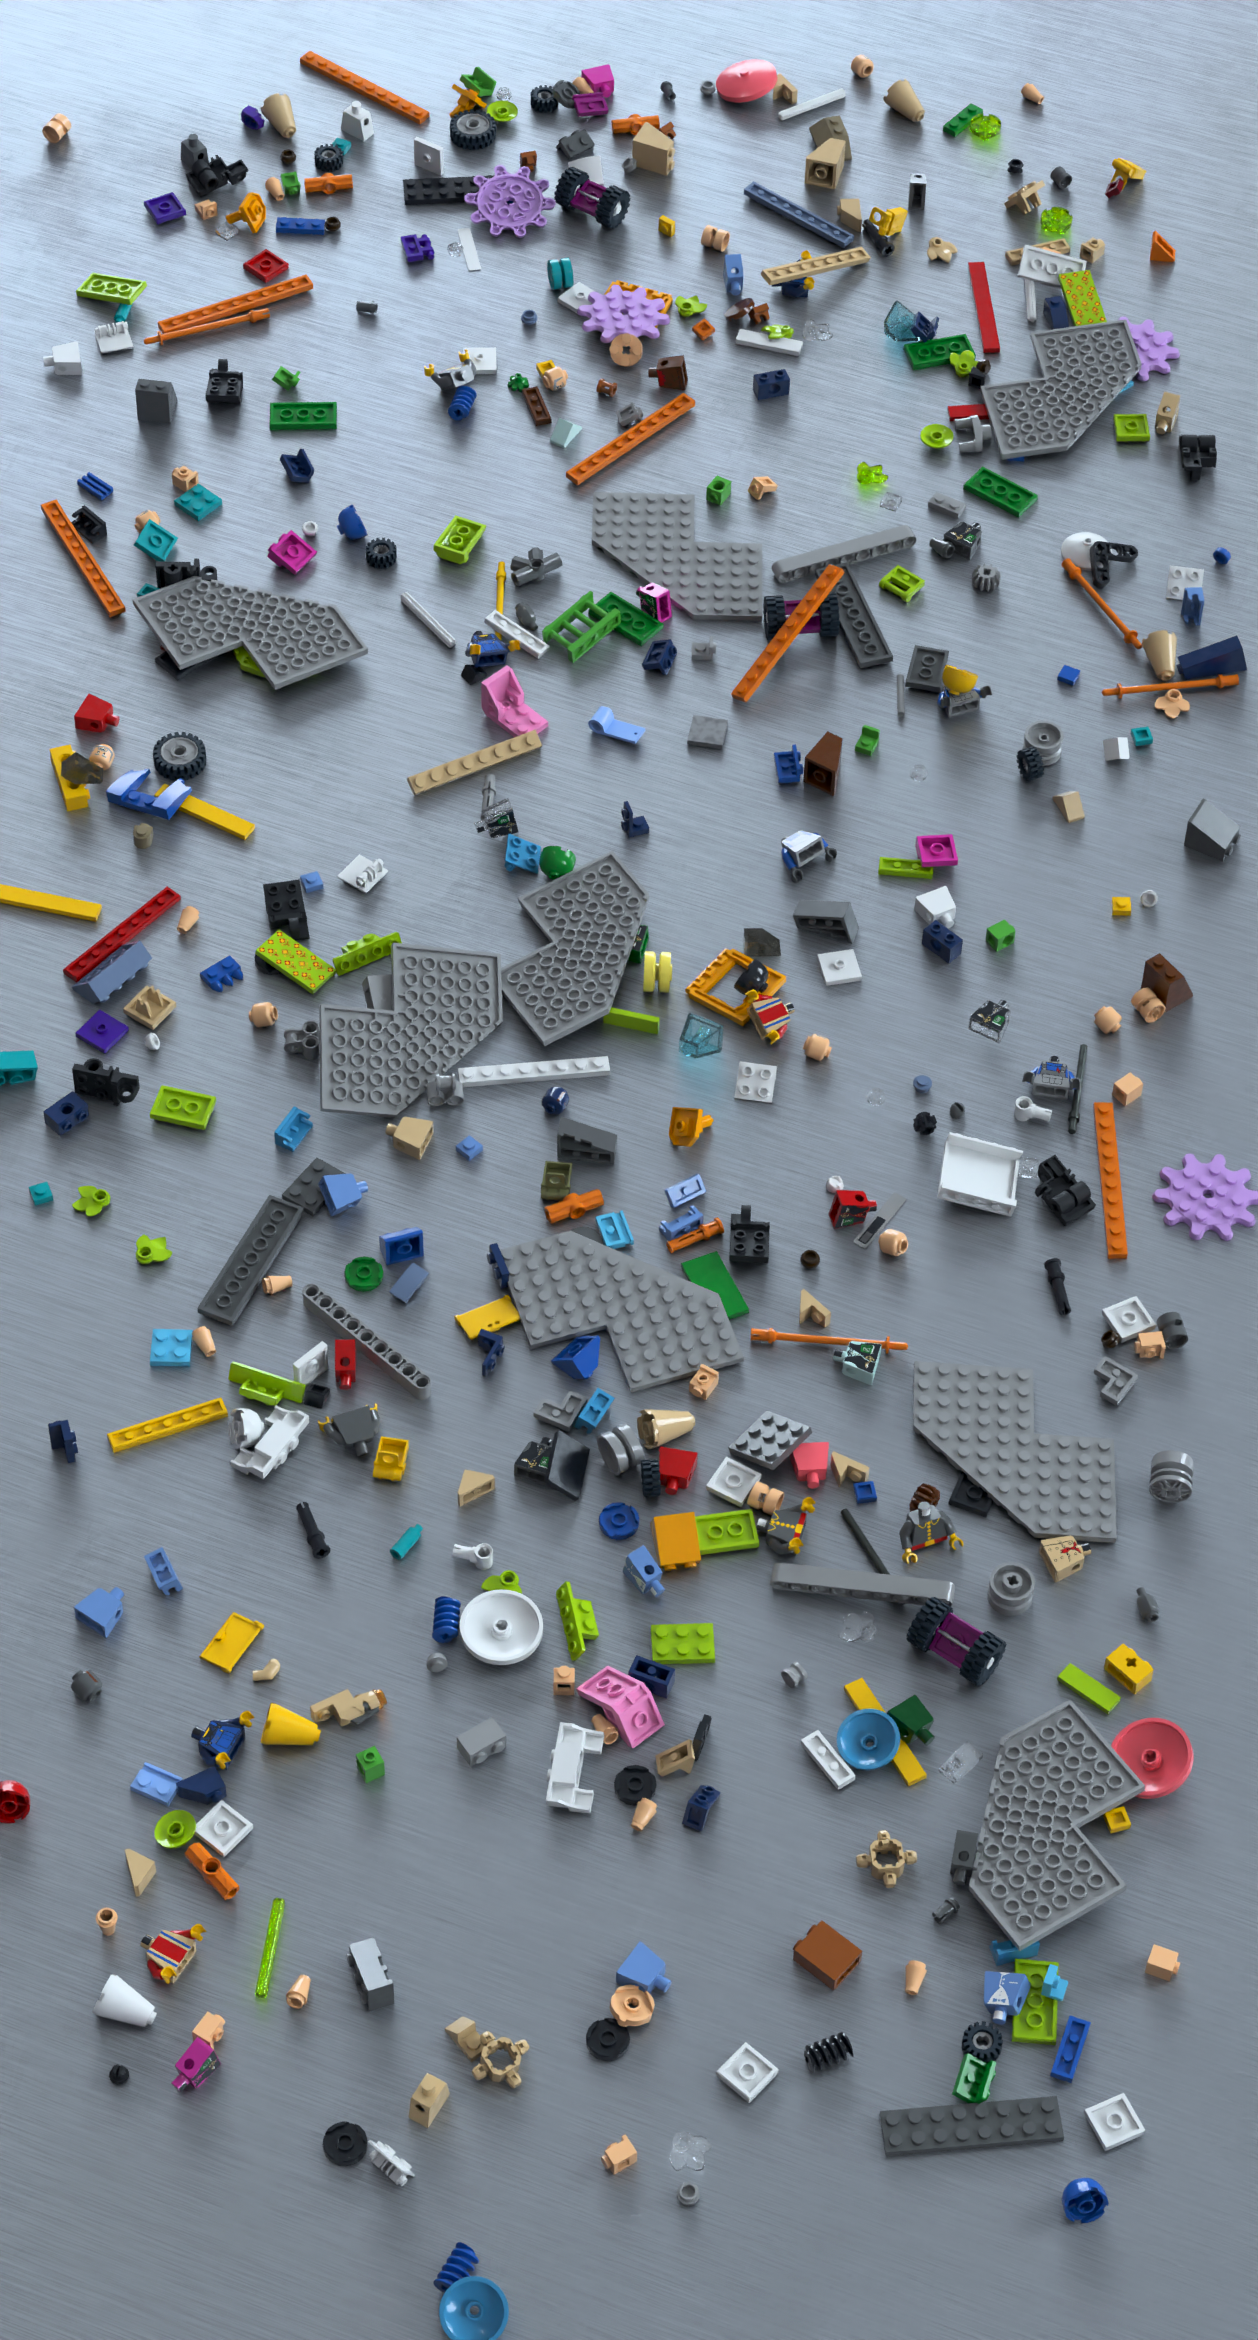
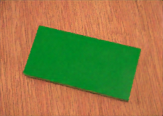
(936, 351)
(303, 415)
(1000, 492)
(634, 622)
(713, 1275)

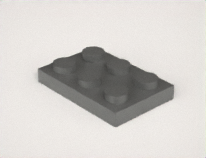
(926, 668)
(305, 1189)

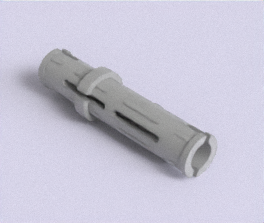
(489, 783)

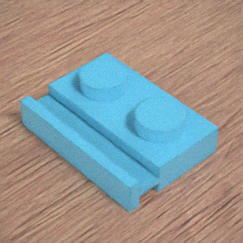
(614, 1230)

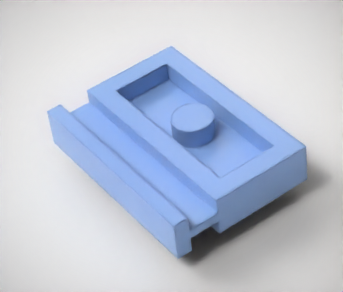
(155, 1784)

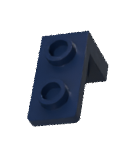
(633, 826)
(491, 1342)
(699, 1806)

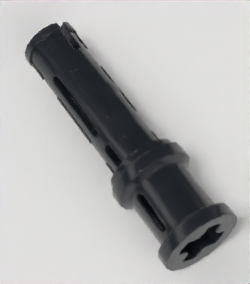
(881, 241)
(1056, 1279)
(315, 1536)

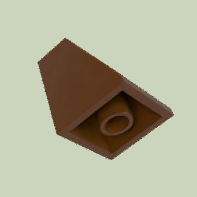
(823, 763)
(1165, 982)

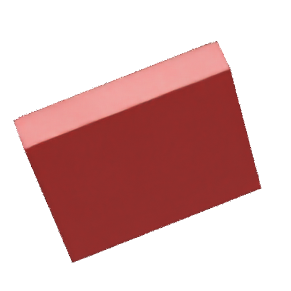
(266, 266)

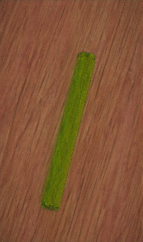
(270, 1948)

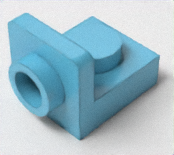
(1053, 1985)

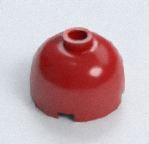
(13, 1801)

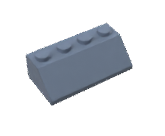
(112, 972)

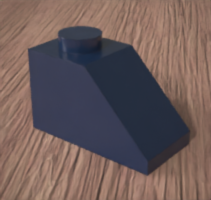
(1055, 312)
(203, 1787)

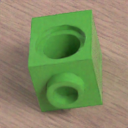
(718, 490)
(1000, 935)
(370, 1764)

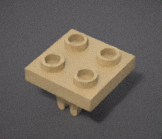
(1028, 191)
(149, 1007)

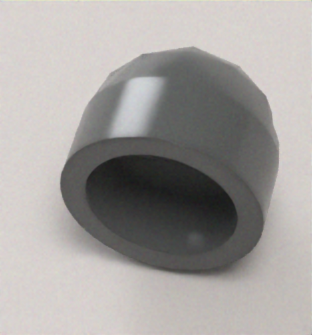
(955, 1110)

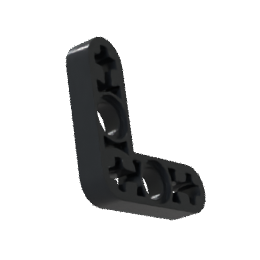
(1106, 555)

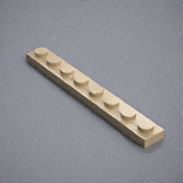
(815, 266)
(474, 762)

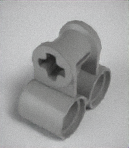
(304, 1040)
(445, 1090)

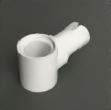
(1026, 1109)
(474, 1555)

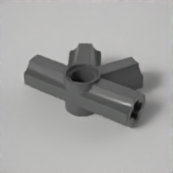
(535, 567)

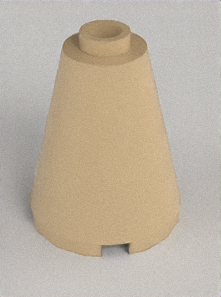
(904, 100)
(279, 113)
(1161, 652)
(663, 1426)

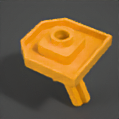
(466, 101)
(251, 211)
(686, 1125)

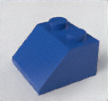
(402, 1245)

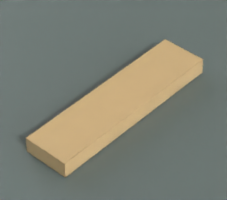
(1060, 245)

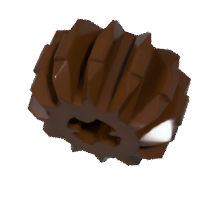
(924, 1493)

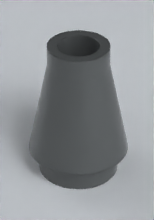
(942, 547)

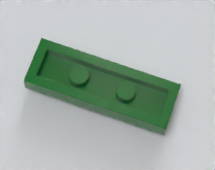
(961, 120)

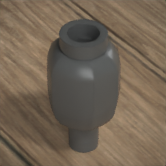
(526, 615)
(1147, 1605)

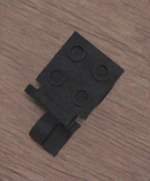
(213, 175)
(224, 384)
(1197, 453)
(173, 572)
(286, 907)
(105, 1084)
(1062, 1192)
(748, 1238)

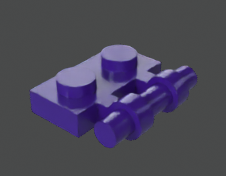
(412, 248)

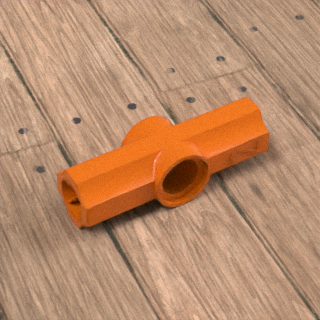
(633, 123)
(328, 183)
(574, 1206)
(220, 1879)

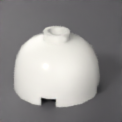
(245, 1428)

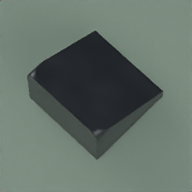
(976, 378)
(473, 674)
(316, 1395)

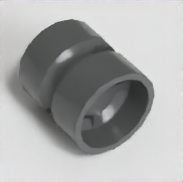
(1172, 1330)

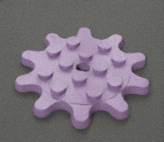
(503, 187)
(607, 317)
(1152, 348)
(1201, 1213)

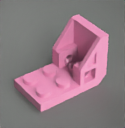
(504, 704)
(625, 1703)

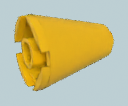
(288, 1728)

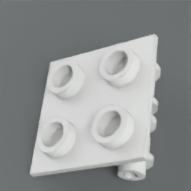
(113, 338)
(1182, 578)
(363, 873)
(755, 1082)
(385, 2159)

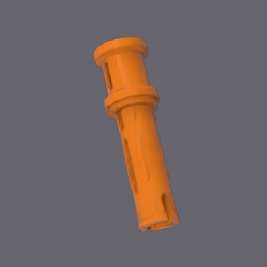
(703, 1232)

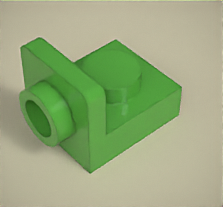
(868, 740)

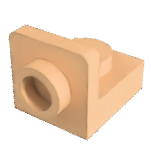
(206, 209)
(760, 485)

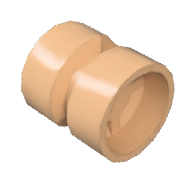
(56, 128)
(717, 238)
(1148, 1005)
(771, 1502)

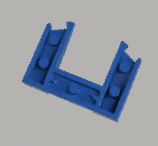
(124, 793)

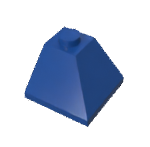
(579, 1357)

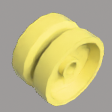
(657, 971)

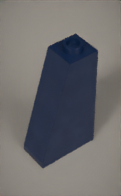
(1213, 660)

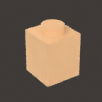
(1127, 1089)
(1162, 1963)

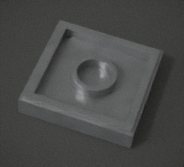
(707, 732)

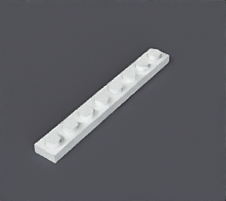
(534, 1071)

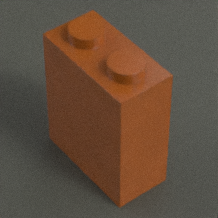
(827, 1954)

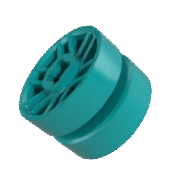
(560, 273)

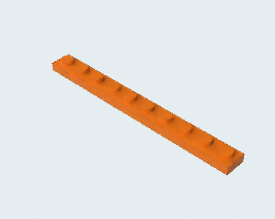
(364, 87)
(236, 304)
(630, 439)
(83, 558)
(787, 633)
(1110, 1180)

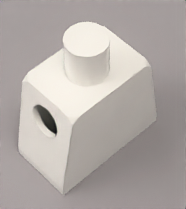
(357, 121)
(65, 359)
(936, 906)

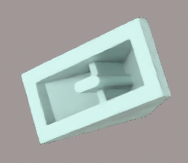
(564, 432)

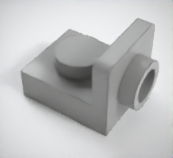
(629, 413)
(703, 651)

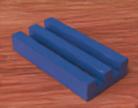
(97, 485)

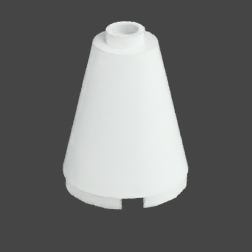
(124, 2004)

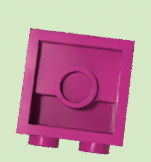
(291, 552)
(936, 850)

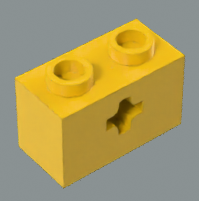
(1128, 1668)

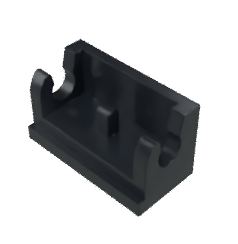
(89, 524)

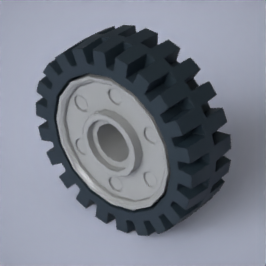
(472, 129)
(179, 756)

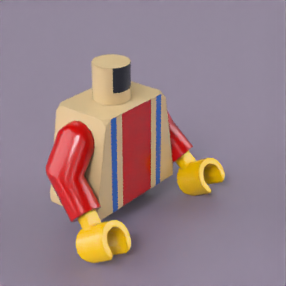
(769, 1015)
(171, 1952)

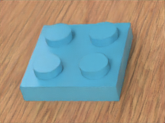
(171, 1347)

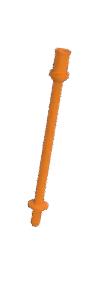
(252, 316)
(1075, 573)
(1220, 681)
(771, 1336)

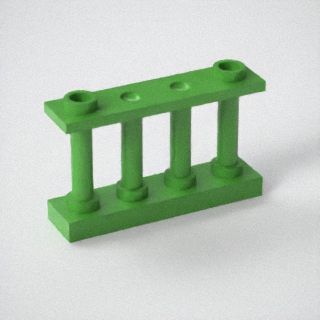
(588, 639)

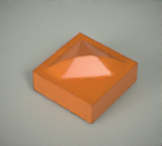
(703, 329)

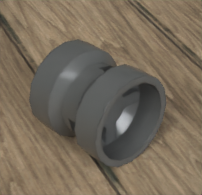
(1061, 177)

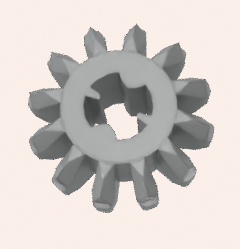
(986, 577)

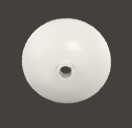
(1078, 549)

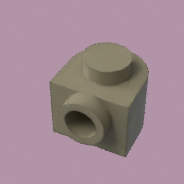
(143, 835)

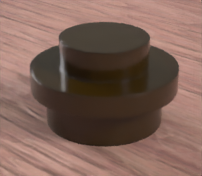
(288, 156)
(332, 224)
(983, 366)
(810, 1259)
(1110, 1339)

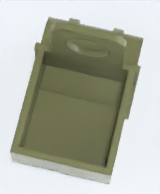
(556, 1180)

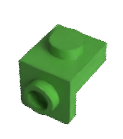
(290, 183)
(285, 378)

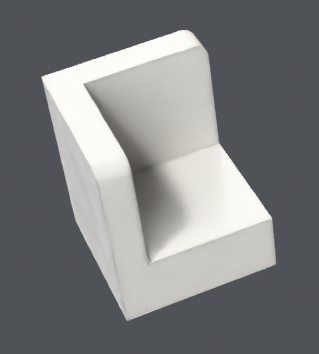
(1116, 748)

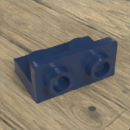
(660, 655)

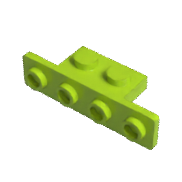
(364, 951)
(264, 1385)
(577, 1620)

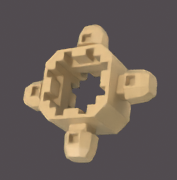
(888, 1873)
(510, 2072)

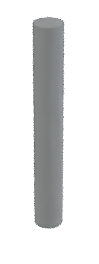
(900, 695)

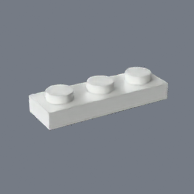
(828, 1759)

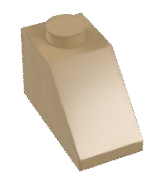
(850, 213)

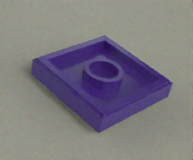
(165, 208)
(102, 1031)

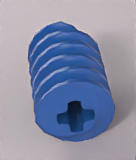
(462, 403)
(446, 1619)
(456, 2266)

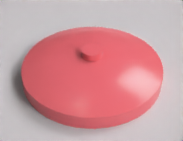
(746, 81)
(1157, 1755)

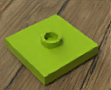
(1131, 427)

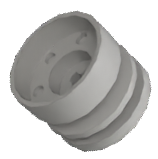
(1171, 1476)

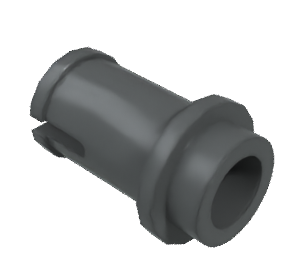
(666, 87)
(371, 307)
(948, 1908)

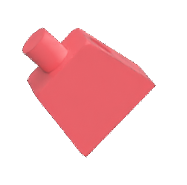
(810, 1462)

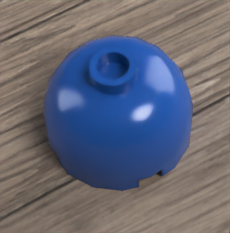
(351, 524)
(1084, 2200)

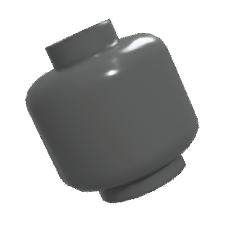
(86, 1685)

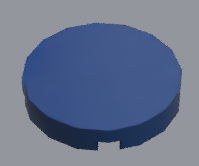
(619, 1521)

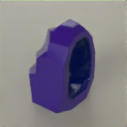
(252, 118)

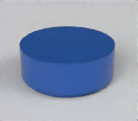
(1221, 555)

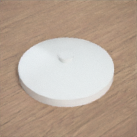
(501, 1627)

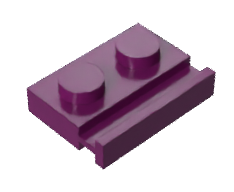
(590, 104)

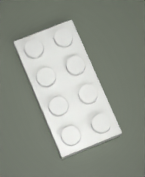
(1045, 266)

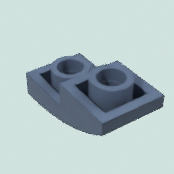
(409, 1282)

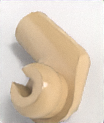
(268, 1672)

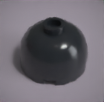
(753, 978)

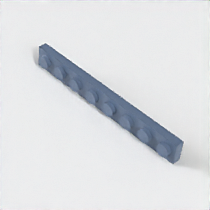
(798, 214)

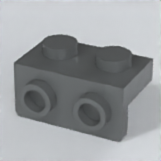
(575, 144)

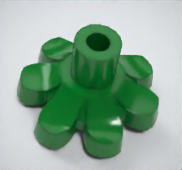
(517, 382)

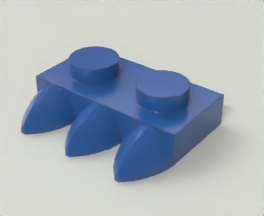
(222, 973)

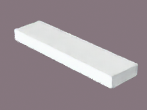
(761, 341)
(514, 632)

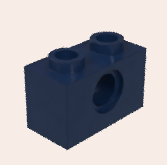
(771, 384)
(942, 941)
(66, 1113)
(655, 1676)

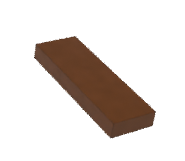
(536, 406)

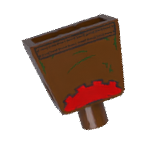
(670, 372)

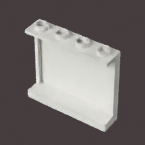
(979, 1174)

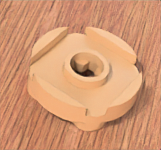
(617, 348)
(631, 2016)

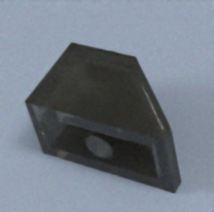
(81, 770)
(760, 943)

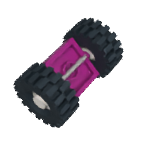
(580, 193)
(823, 621)
(956, 1641)

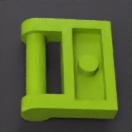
(903, 579)

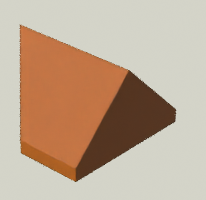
(1161, 249)

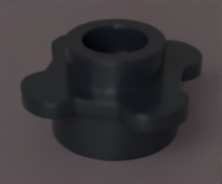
(1015, 166)

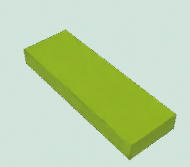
(904, 868)
(632, 1020)
(1088, 1688)

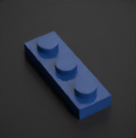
(300, 226)
(1070, 2049)

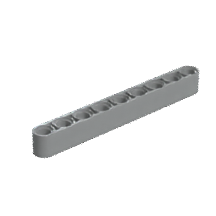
(845, 552)
(367, 1341)
(860, 1584)

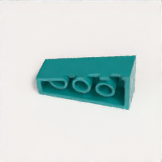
(17, 1067)

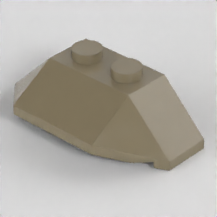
(831, 128)

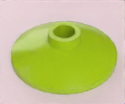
(502, 111)
(937, 436)
(170, 1824)

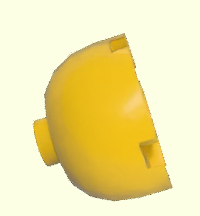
(958, 680)

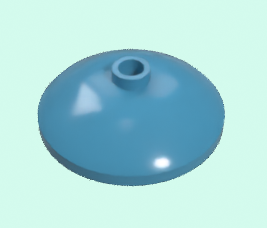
(866, 1727)
(457, 2317)

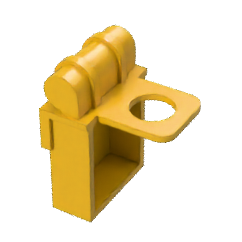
(1127, 169)
(891, 220)
(391, 1458)

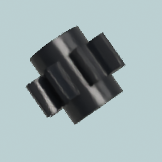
(924, 1123)

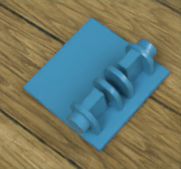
(521, 854)

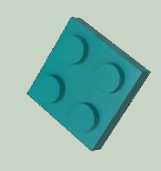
(198, 502)
(155, 541)

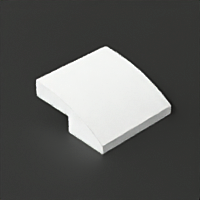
(590, 165)

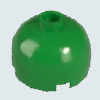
(556, 862)

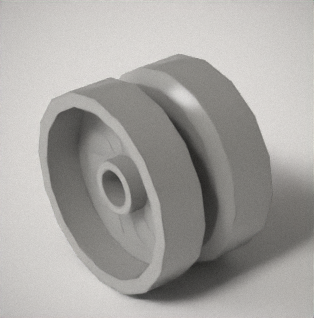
(1047, 740)
(620, 1448)
(1011, 1589)

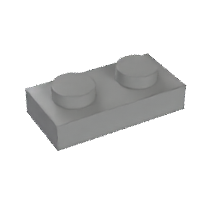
(947, 505)

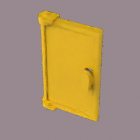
(486, 1317)
(238, 1636)

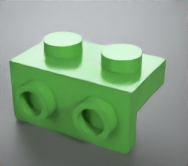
(479, 82)

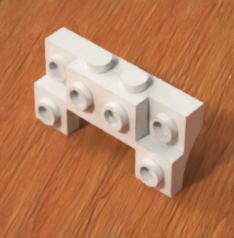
(274, 1445)
(567, 1766)

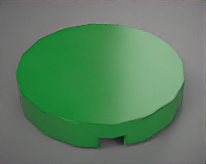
(363, 1274)

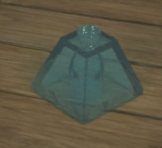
(899, 323)
(700, 1037)

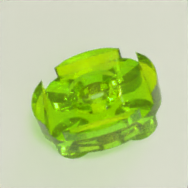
(985, 126)
(1049, 222)

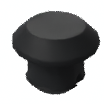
(119, 2074)

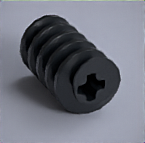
(827, 2050)

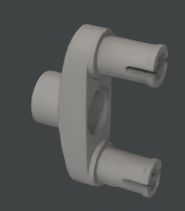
(980, 433)

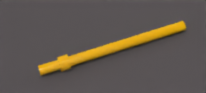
(500, 577)

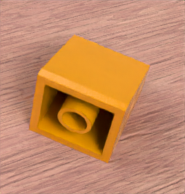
(676, 1540)

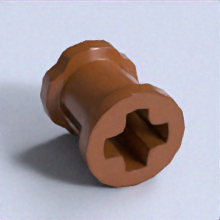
(601, 387)

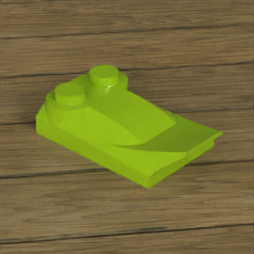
(458, 539)

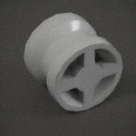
(794, 1675)

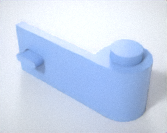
(605, 724)

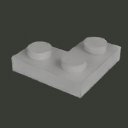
(1118, 1378)
(561, 1415)

